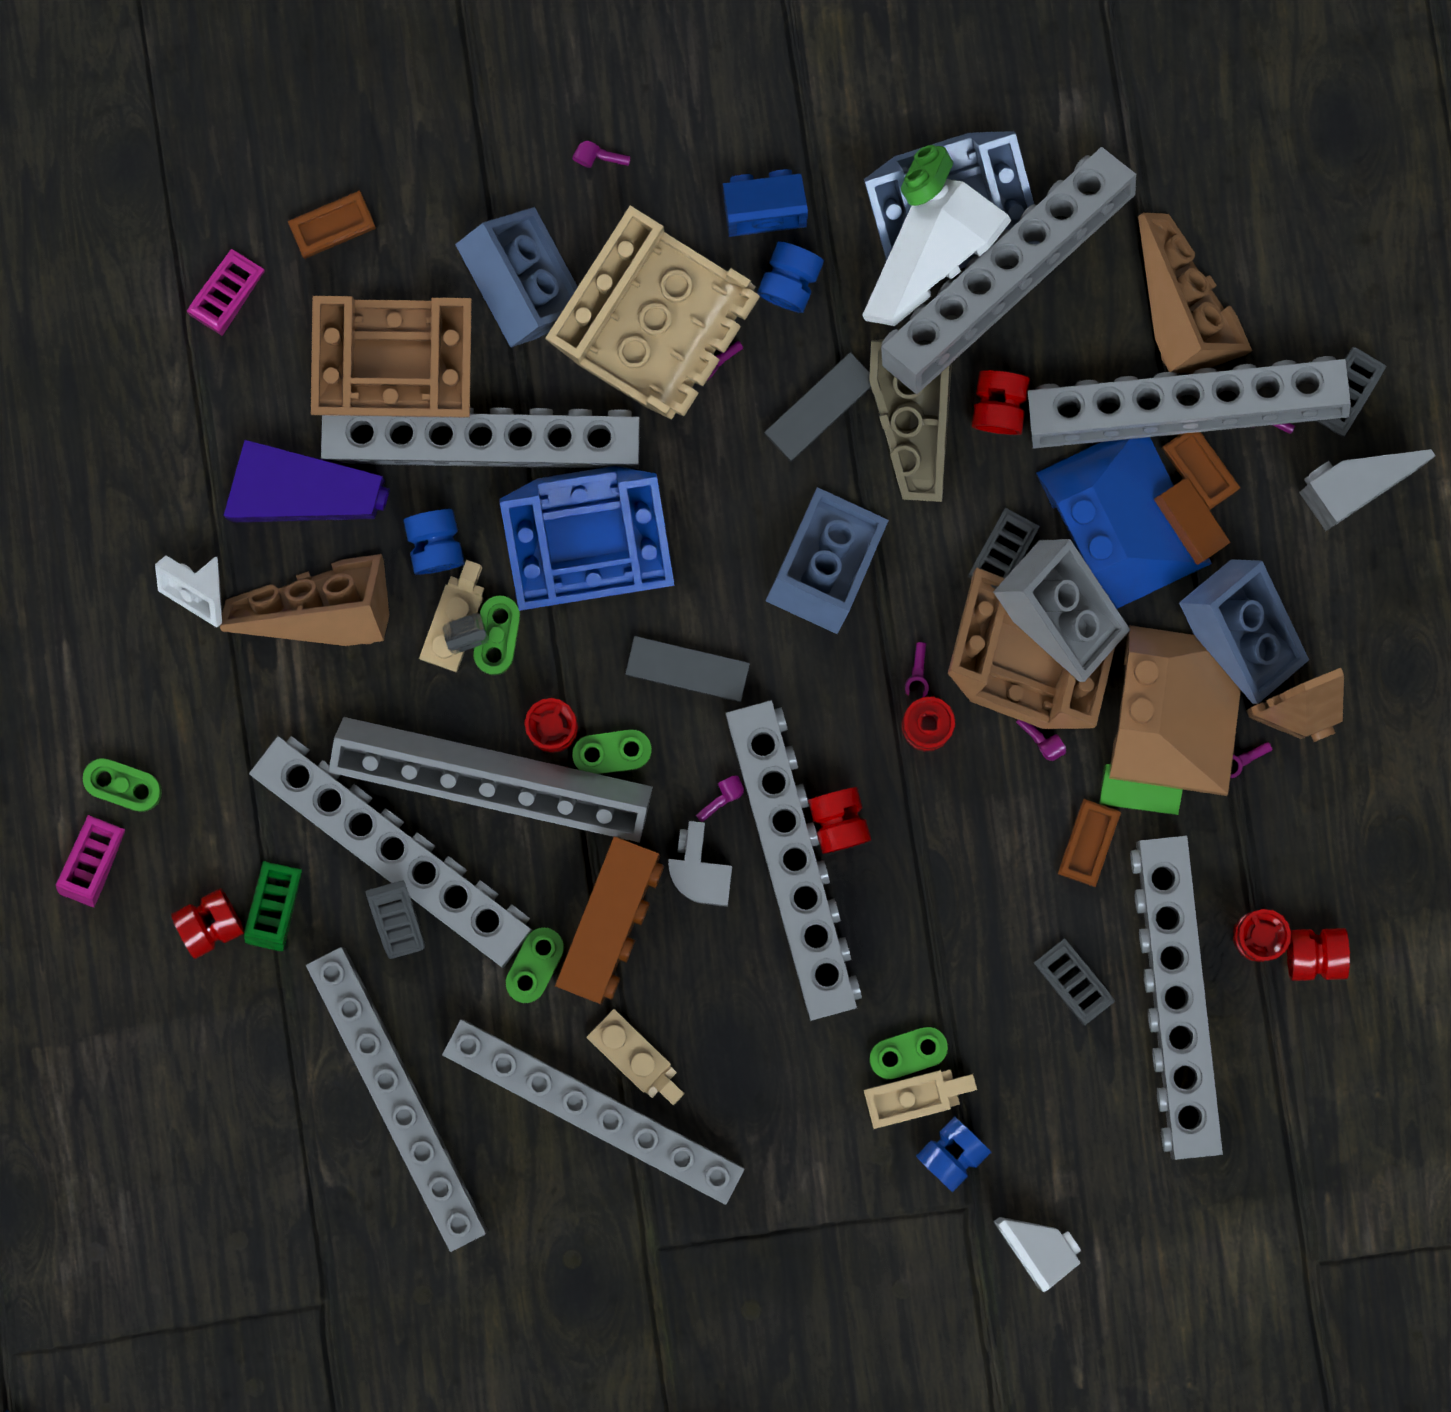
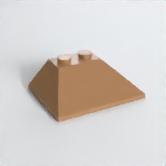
(391, 357)
(1012, 673)
(1175, 714)

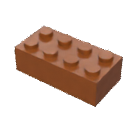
(608, 921)

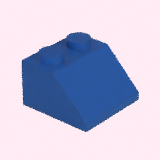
(765, 203)

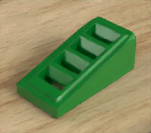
(266, 939)

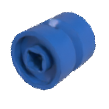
(790, 277)
(433, 541)
(943, 1164)

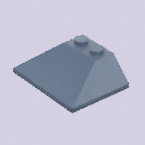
(982, 160)

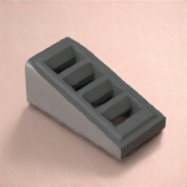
(1371, 365)
(1018, 521)
(465, 633)
(396, 921)
(1096, 1007)

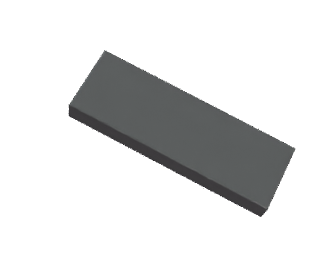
(819, 407)
(687, 669)

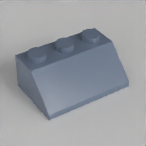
(518, 274)

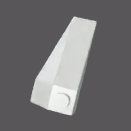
(933, 246)

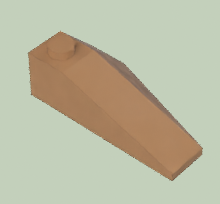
(1185, 312)
(329, 608)
(1305, 709)

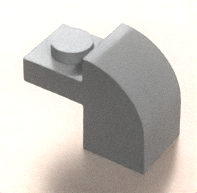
(697, 880)

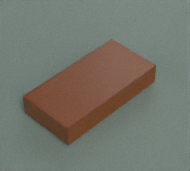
(331, 224)
(1199, 462)
(1192, 520)
(1089, 843)

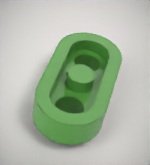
(926, 174)
(500, 635)
(612, 754)
(122, 785)
(533, 964)
(908, 1053)

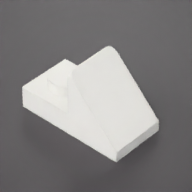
(194, 591)

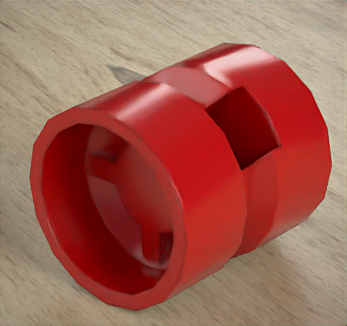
(997, 416)
(928, 724)
(551, 725)
(839, 820)
(194, 929)
(1261, 935)
(1318, 954)

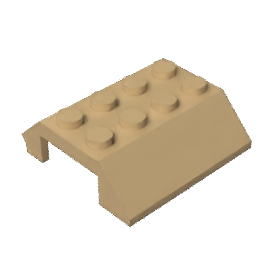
(652, 316)

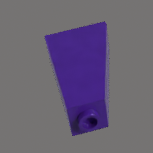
(295, 487)

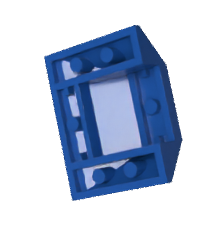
(1114, 520)
(586, 536)

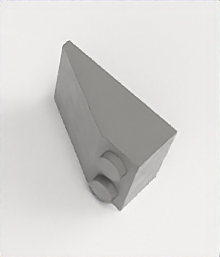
(1353, 483)
(1062, 607)

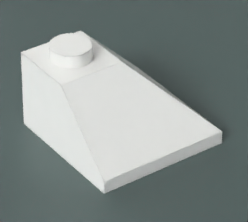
(1041, 1250)

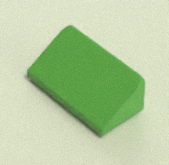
(1139, 795)

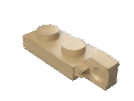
(458, 600)
(635, 1057)
(916, 1097)

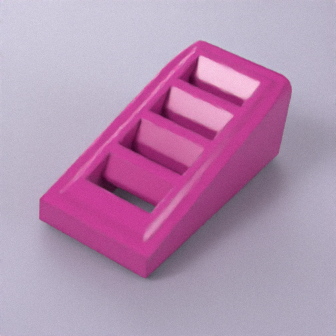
(205, 295)
(97, 881)

